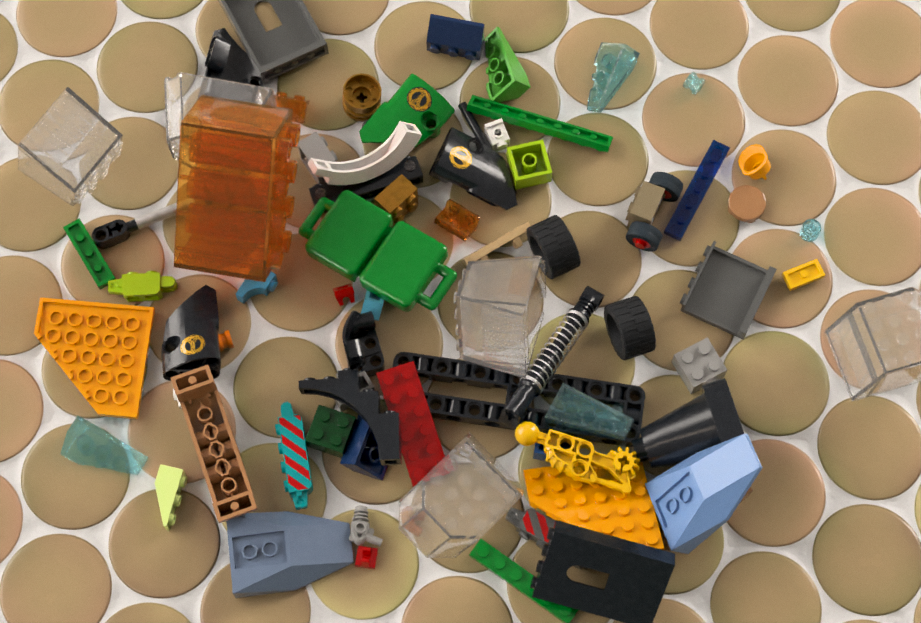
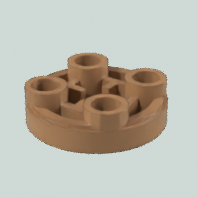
(746, 203)

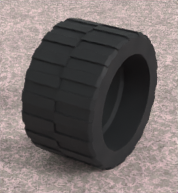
(555, 245)
(629, 328)

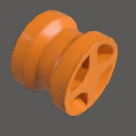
(225, 341)

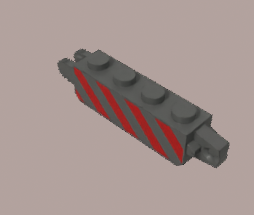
(532, 526)

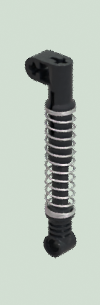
(531, 386)

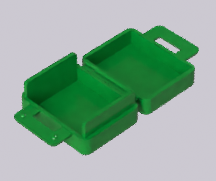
(391, 261)

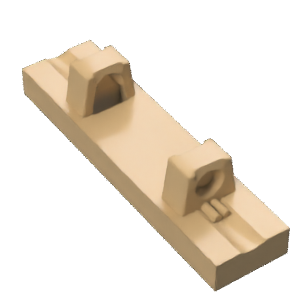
(512, 236)

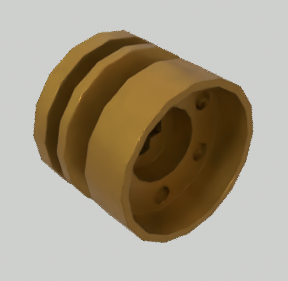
(359, 88)

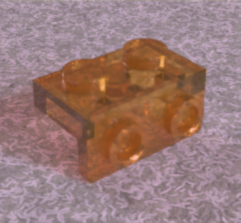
(296, 103)
(457, 220)

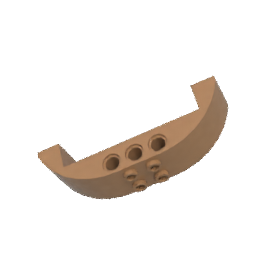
(214, 443)

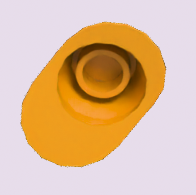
(754, 162)

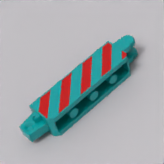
(295, 455)

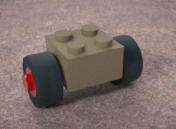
(645, 208)

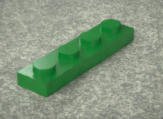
(89, 253)

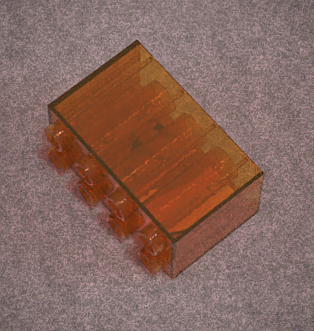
(235, 188)

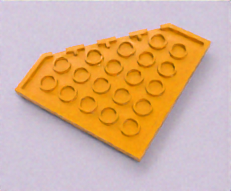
(99, 350)
(596, 505)

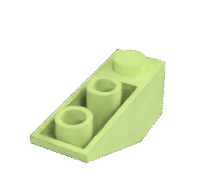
(168, 488)

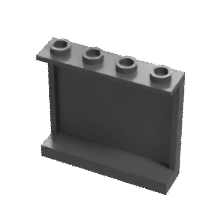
(726, 291)

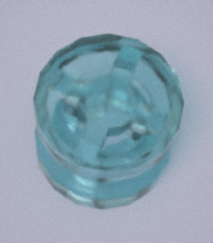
(694, 83)
(814, 227)

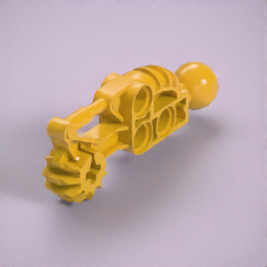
(567, 459)

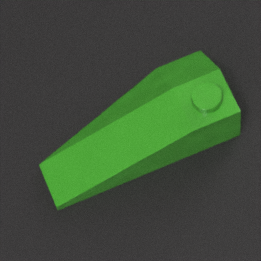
(505, 72)

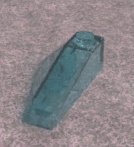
(95, 447)

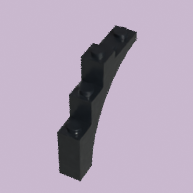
(346, 390)

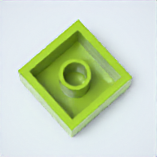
(529, 164)

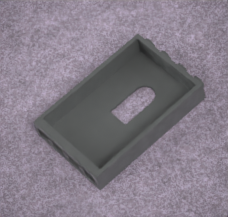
(281, 48)

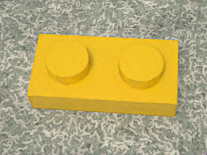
(803, 274)

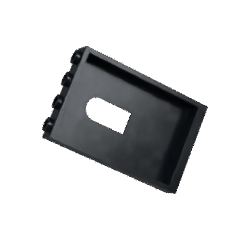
(635, 574)

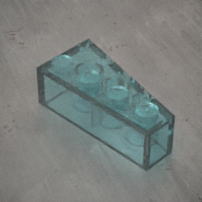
(587, 414)

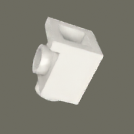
(492, 130)

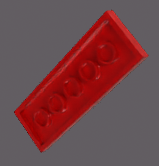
(418, 433)

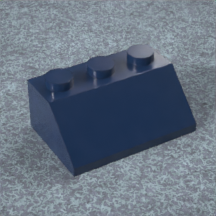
(455, 37)
(362, 452)

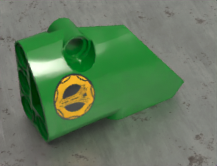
(412, 103)

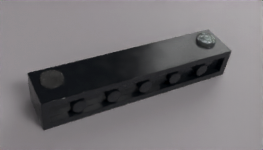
(370, 189)

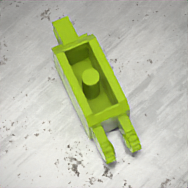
(142, 286)

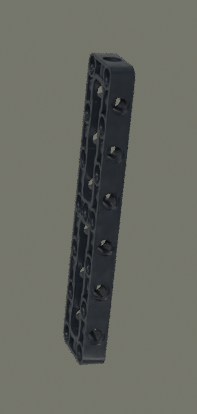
(462, 371)

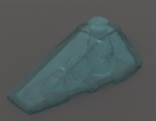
(613, 66)

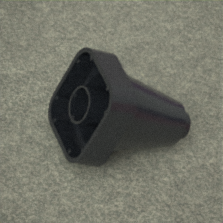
(690, 427)

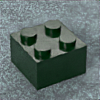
(330, 431)

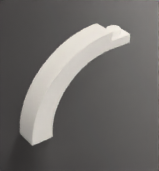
(373, 164)

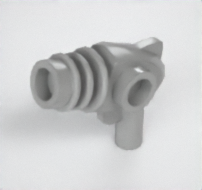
(361, 528)

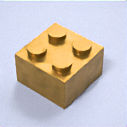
(398, 198)

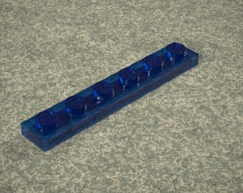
(696, 190)

